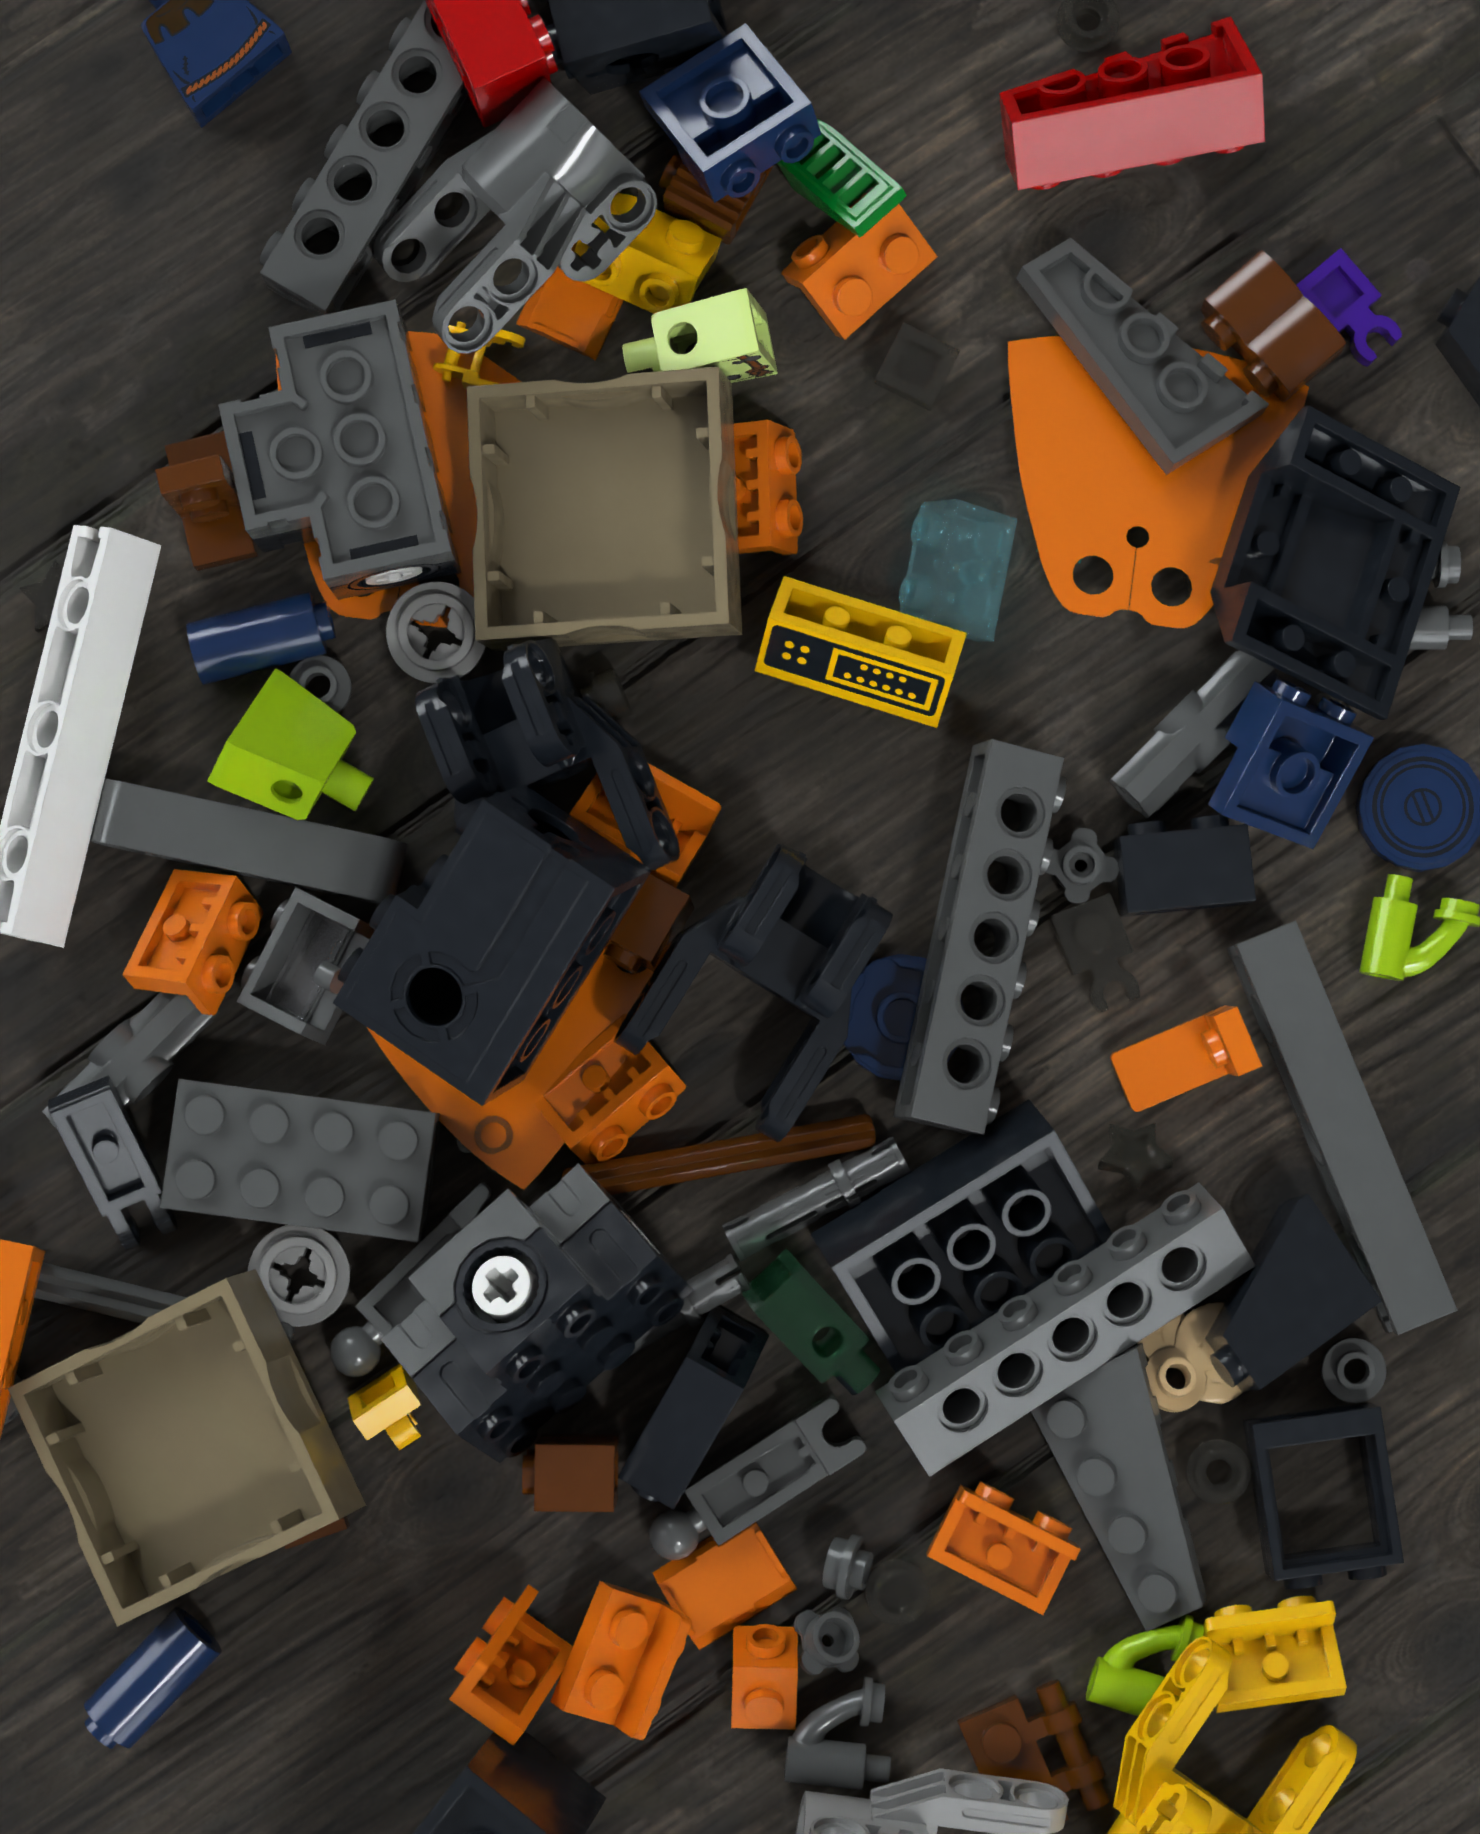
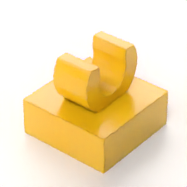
(389, 1406)

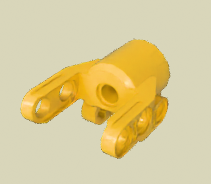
(1165, 1801)

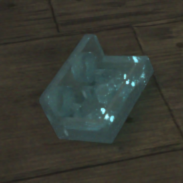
(958, 567)

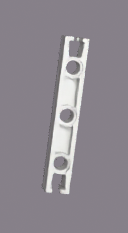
(71, 729)

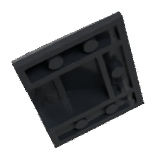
(1332, 560)

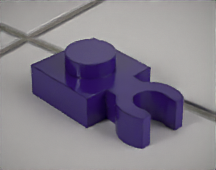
(1345, 299)

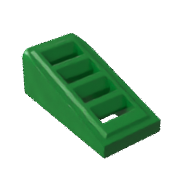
(837, 175)

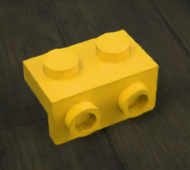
(660, 264)
(1278, 1653)

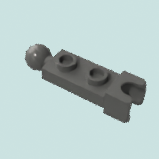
(357, 1349)
(755, 1482)

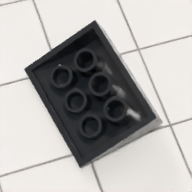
(963, 1235)

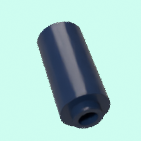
(260, 637)
(150, 1680)

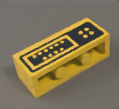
(860, 651)

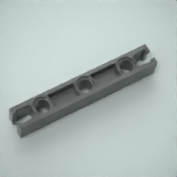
(1341, 1128)

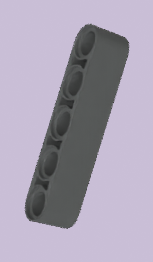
(248, 842)

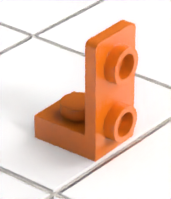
(1185, 1058)

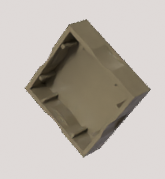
(605, 509)
(187, 1446)

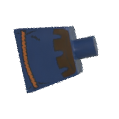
(213, 50)

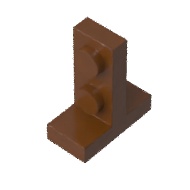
(205, 496)

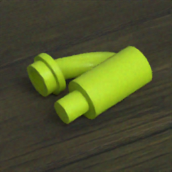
(1391, 928)
(1126, 1688)

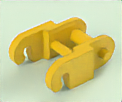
(471, 376)

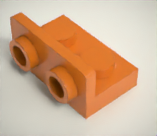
(766, 487)
(195, 938)
(636, 1093)
(622, 1659)

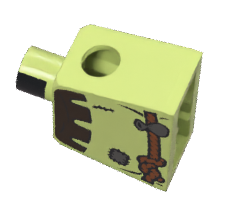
(728, 333)

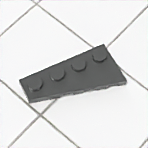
(1148, 373)
(1120, 1473)

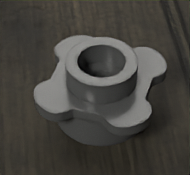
(1098, 870)
(843, 1636)

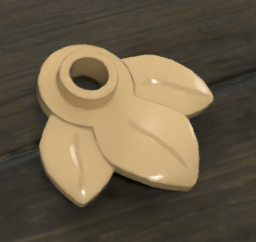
(1184, 1347)

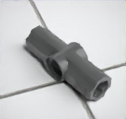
(1189, 735)
(142, 1050)

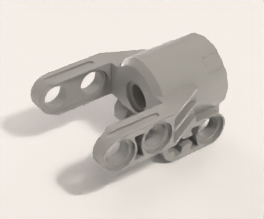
(941, 1800)

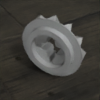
(409, 645)
(327, 1262)

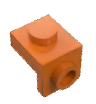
(764, 1677)

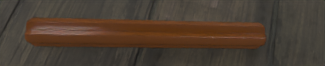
(732, 1155)

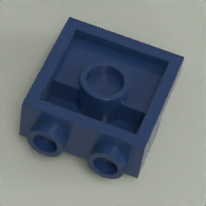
(732, 114)
(1289, 761)

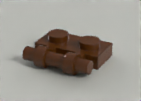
(1006, 1744)

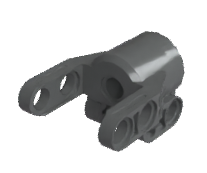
(548, 183)

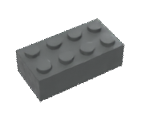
(301, 1160)

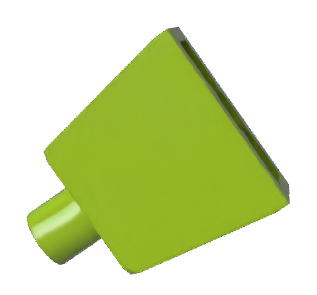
(290, 752)

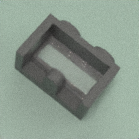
(301, 964)

